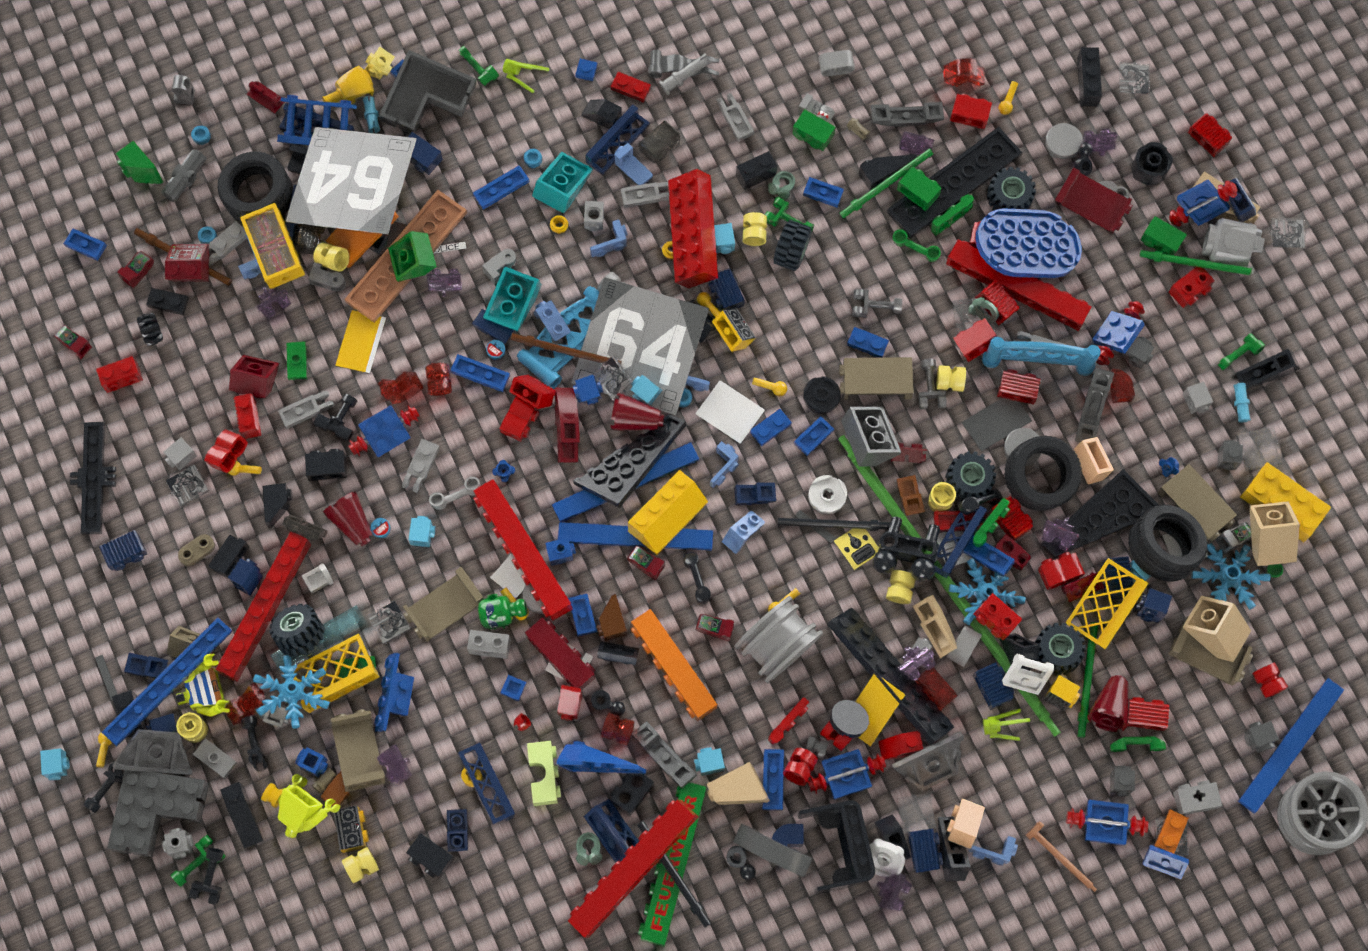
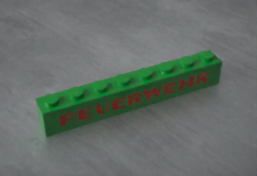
(665, 891)

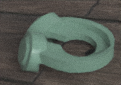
(783, 192)
(975, 309)
(595, 856)

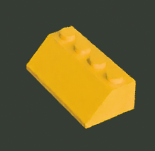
(667, 512)

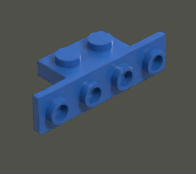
(395, 693)

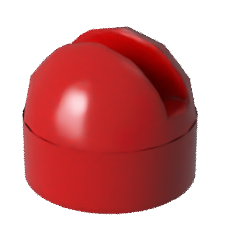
(522, 722)

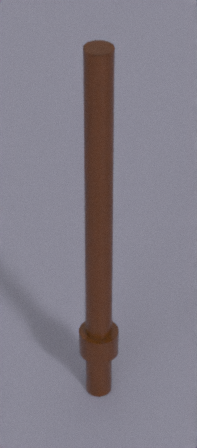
(153, 240)
(530, 341)

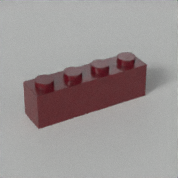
(559, 654)

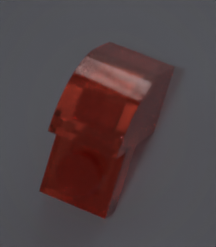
(964, 71)
(1121, 387)
(401, 388)
(245, 704)

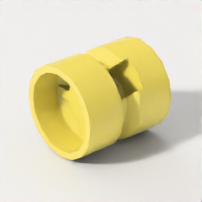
(754, 229)
(331, 256)
(951, 378)
(941, 497)
(901, 585)
(192, 727)
(359, 865)

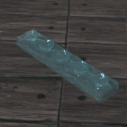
(334, 630)

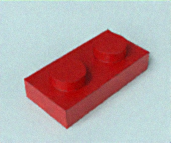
(630, 87)

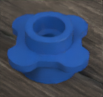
(1172, 463)
(503, 465)

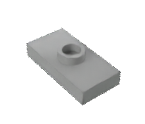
(215, 758)

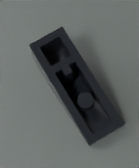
(880, 168)
(1269, 369)
(242, 814)
(954, 856)

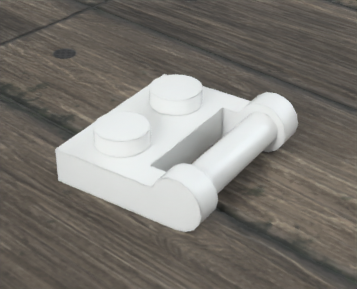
(1025, 679)

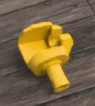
(351, 86)

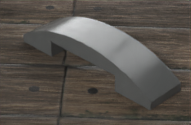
(907, 116)
(1094, 404)
(663, 755)
(772, 850)

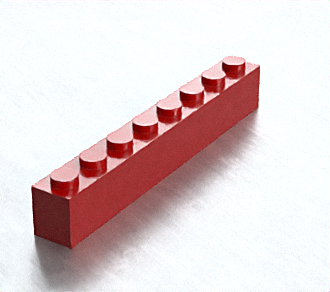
(1027, 290)
(522, 550)
(263, 606)
(633, 868)

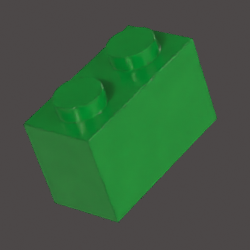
(813, 130)
(919, 188)
(1163, 236)

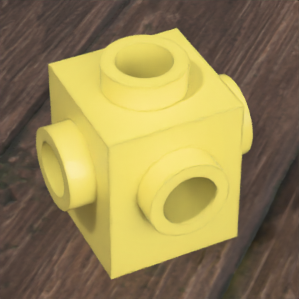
(379, 63)

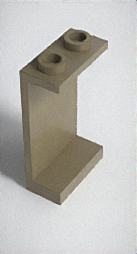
(877, 376)
(1198, 498)
(443, 606)
(1192, 652)
(357, 750)

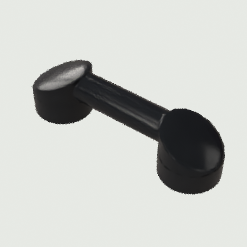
(970, 503)
(702, 593)

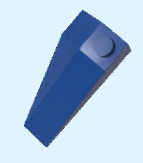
(582, 758)

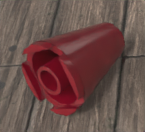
(634, 415)
(350, 518)
(1111, 706)

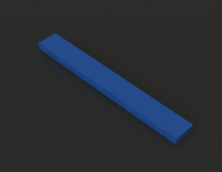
(665, 465)
(619, 536)
(167, 682)
(1291, 745)

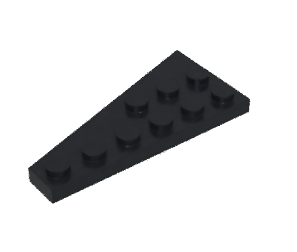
(627, 466)
(1107, 512)

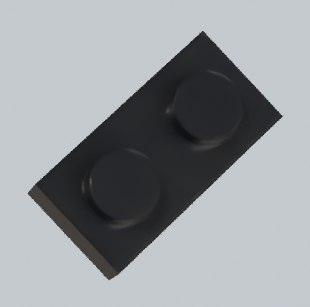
(167, 301)
(618, 653)

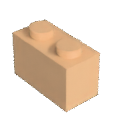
(1093, 460)
(965, 823)

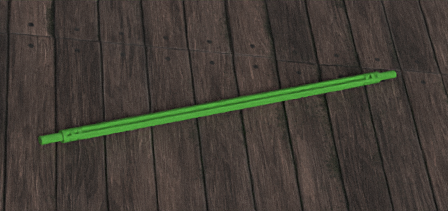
(962, 603)

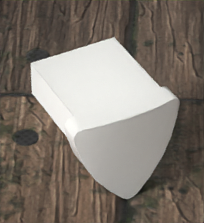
(317, 578)

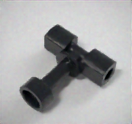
(336, 424)

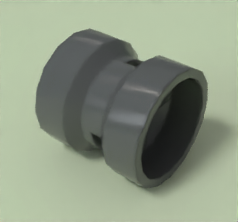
(817, 747)

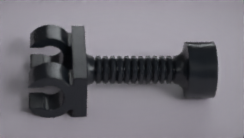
(255, 753)
(93, 803)
(213, 855)

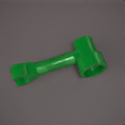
(486, 75)
(1251, 344)

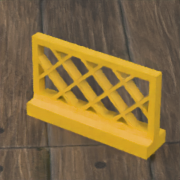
(1123, 608)
(344, 685)

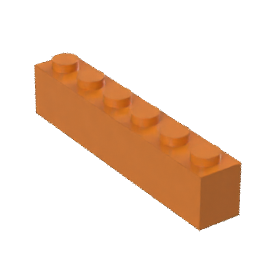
(674, 665)

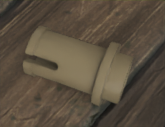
(857, 128)
(324, 780)

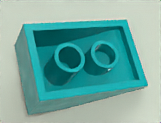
(561, 182)
(512, 299)

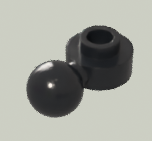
(1084, 163)
(616, 707)
(747, 871)

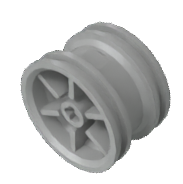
(778, 639)
(1311, 840)

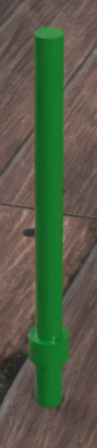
(857, 204)
(1159, 256)
(1082, 715)

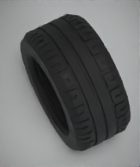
(245, 166)
(1064, 457)
(1182, 528)

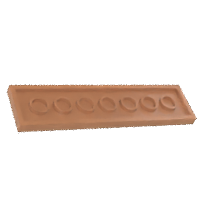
(379, 284)

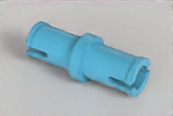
(371, 114)
(1242, 402)

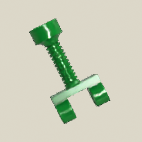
(780, 204)
(180, 876)

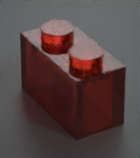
(936, 688)

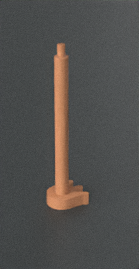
(1034, 832)

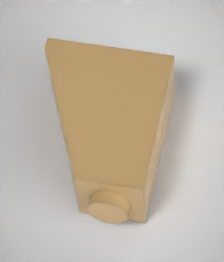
(738, 787)

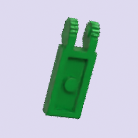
(952, 214)
(991, 523)

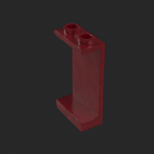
(1093, 201)

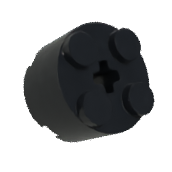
(1151, 163)

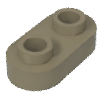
(197, 551)

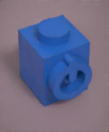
(588, 390)
(560, 551)
(312, 762)

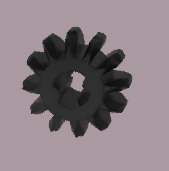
(149, 329)

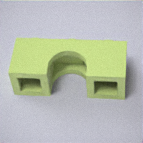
(542, 755)

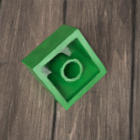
(137, 165)
(412, 256)

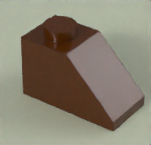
(611, 621)

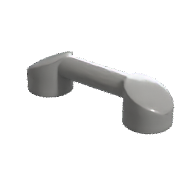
(439, 502)

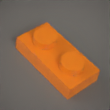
(1171, 831)

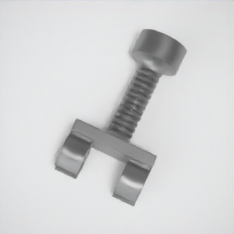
(860, 294)
(928, 365)

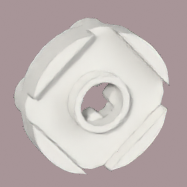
(825, 505)
(893, 854)

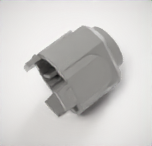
(1232, 242)

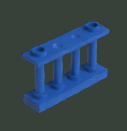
(292, 100)

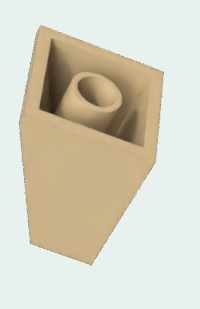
(1274, 533)
(1218, 627)

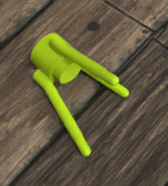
(513, 68)
(993, 725)

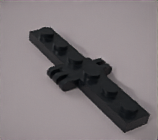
(93, 478)

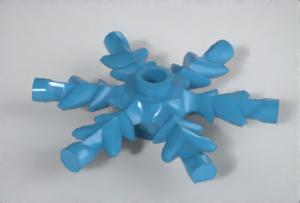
(1231, 575)
(983, 590)
(291, 691)

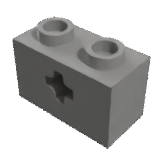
(488, 644)
(1187, 804)

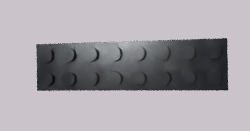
(958, 179)
(880, 661)

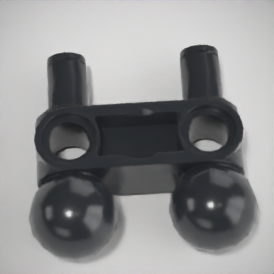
(907, 549)

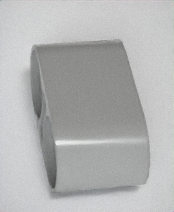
(836, 63)
(965, 645)

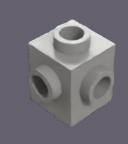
(184, 846)

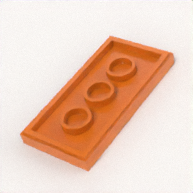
(354, 241)

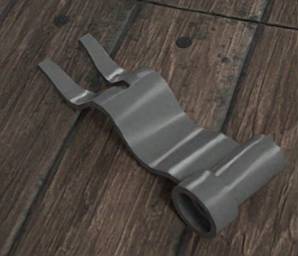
(675, 62)

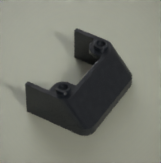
(854, 843)

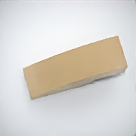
(935, 626)

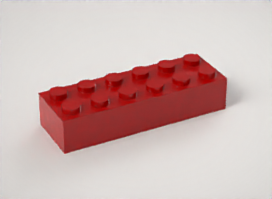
(692, 228)

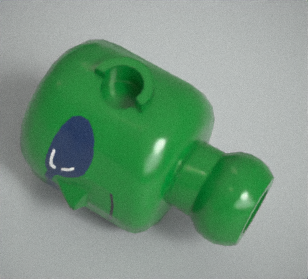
(499, 611)

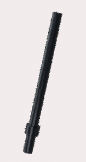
(873, 525)
(696, 907)

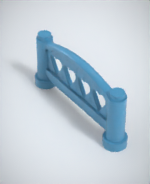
(1083, 360)
(546, 367)

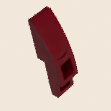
(567, 425)

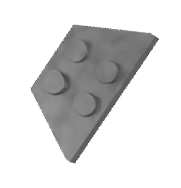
(154, 753)
(932, 763)

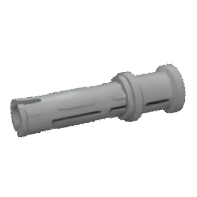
(677, 78)

